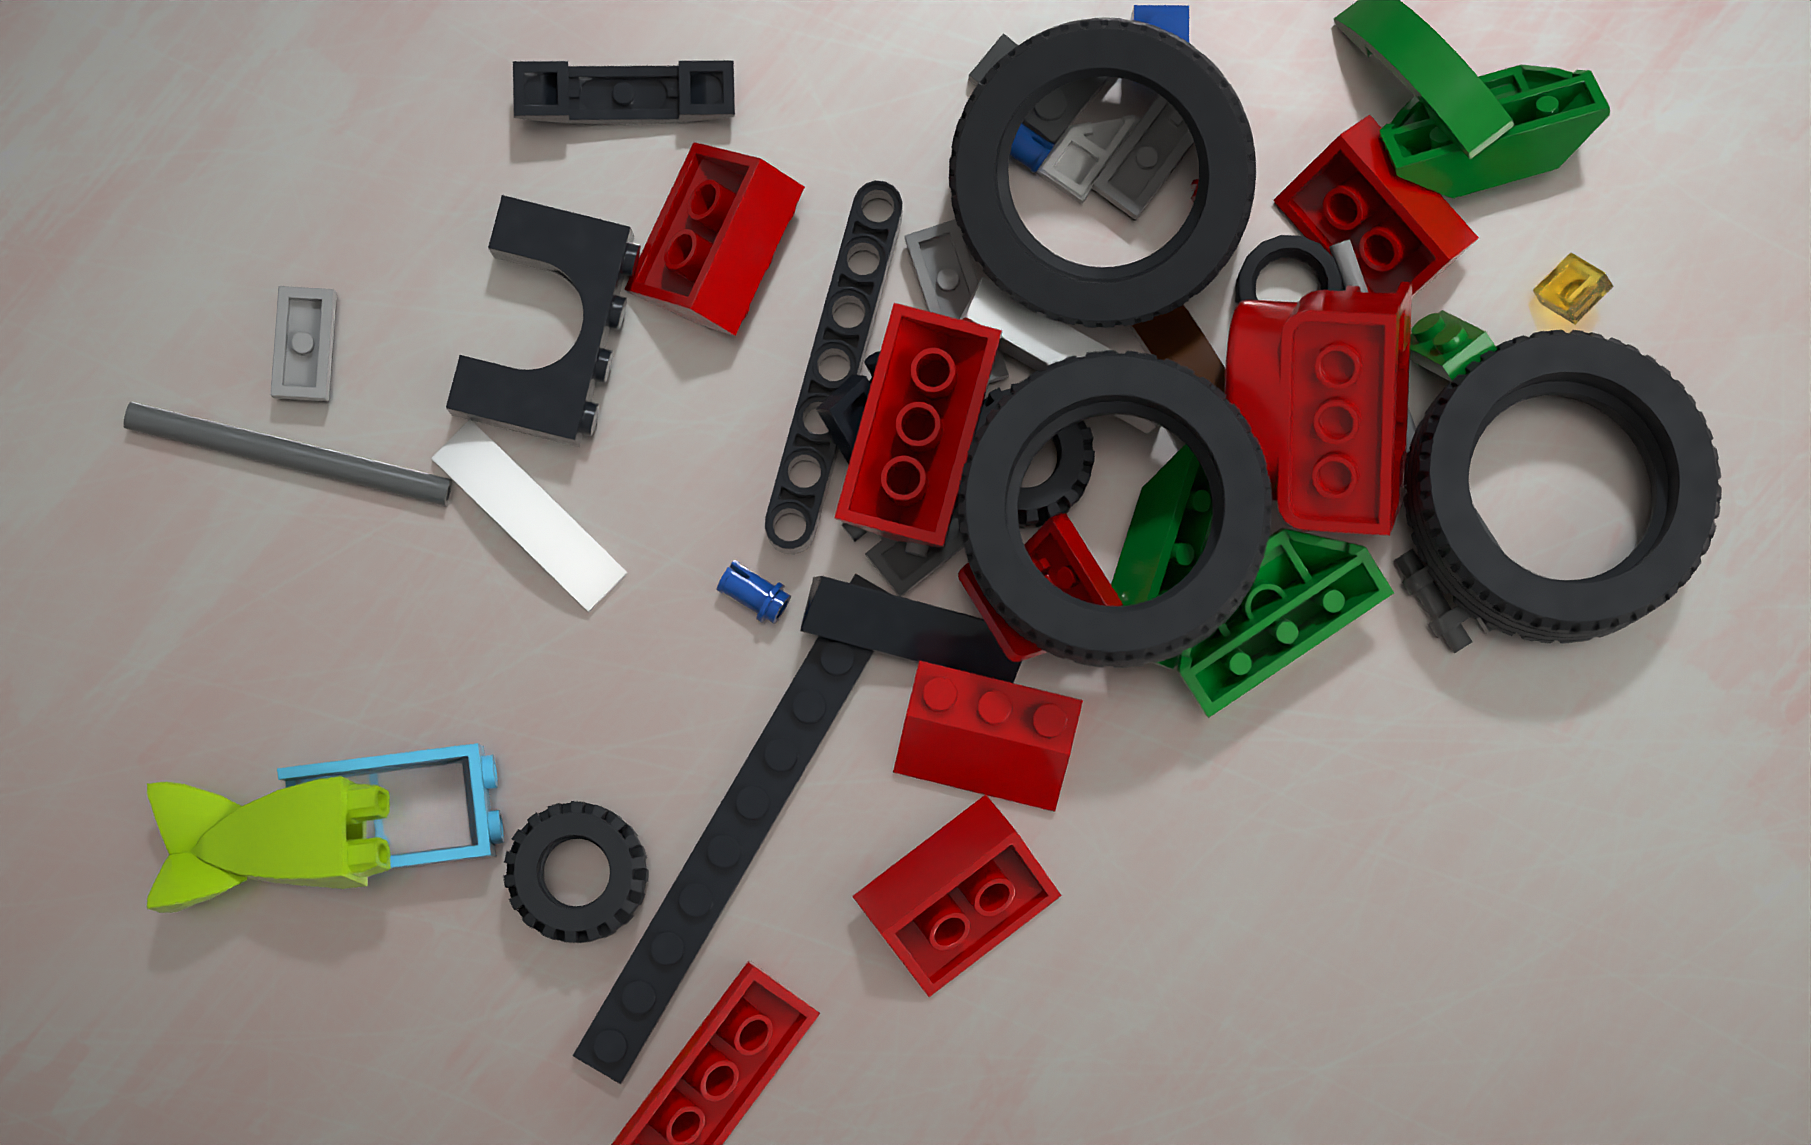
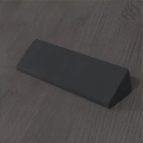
(904, 628)

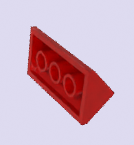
(918, 426)
(723, 1064)

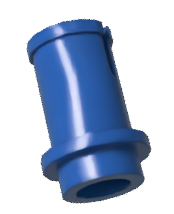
(1030, 148)
(754, 592)

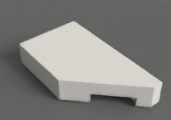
(1084, 154)

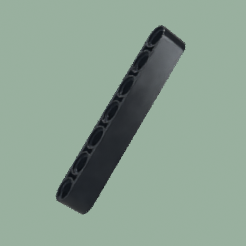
(834, 340)

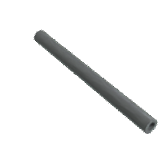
(287, 453)

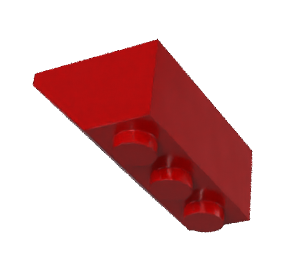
(1392, 223)
(715, 237)
(987, 736)
(957, 895)

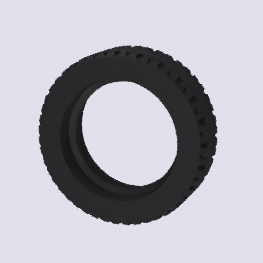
(1074, 290)
(1140, 388)
(1653, 414)

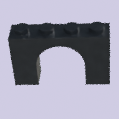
(558, 397)

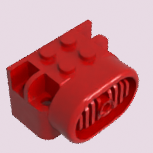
(1327, 403)

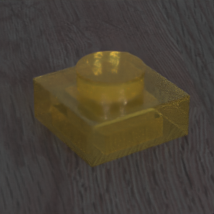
(1573, 288)

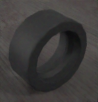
(1286, 247)

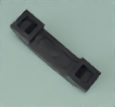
(623, 93)

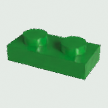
(1447, 344)

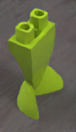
(291, 837)

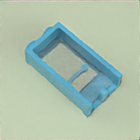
(435, 801)

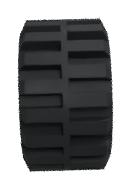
(1069, 477)
(527, 863)

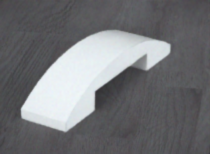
(529, 515)

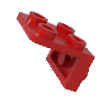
(1065, 562)

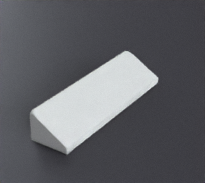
(1032, 335)

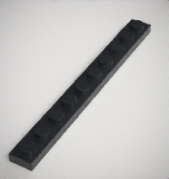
(723, 855)

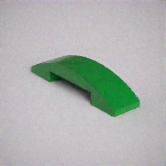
(1429, 69)

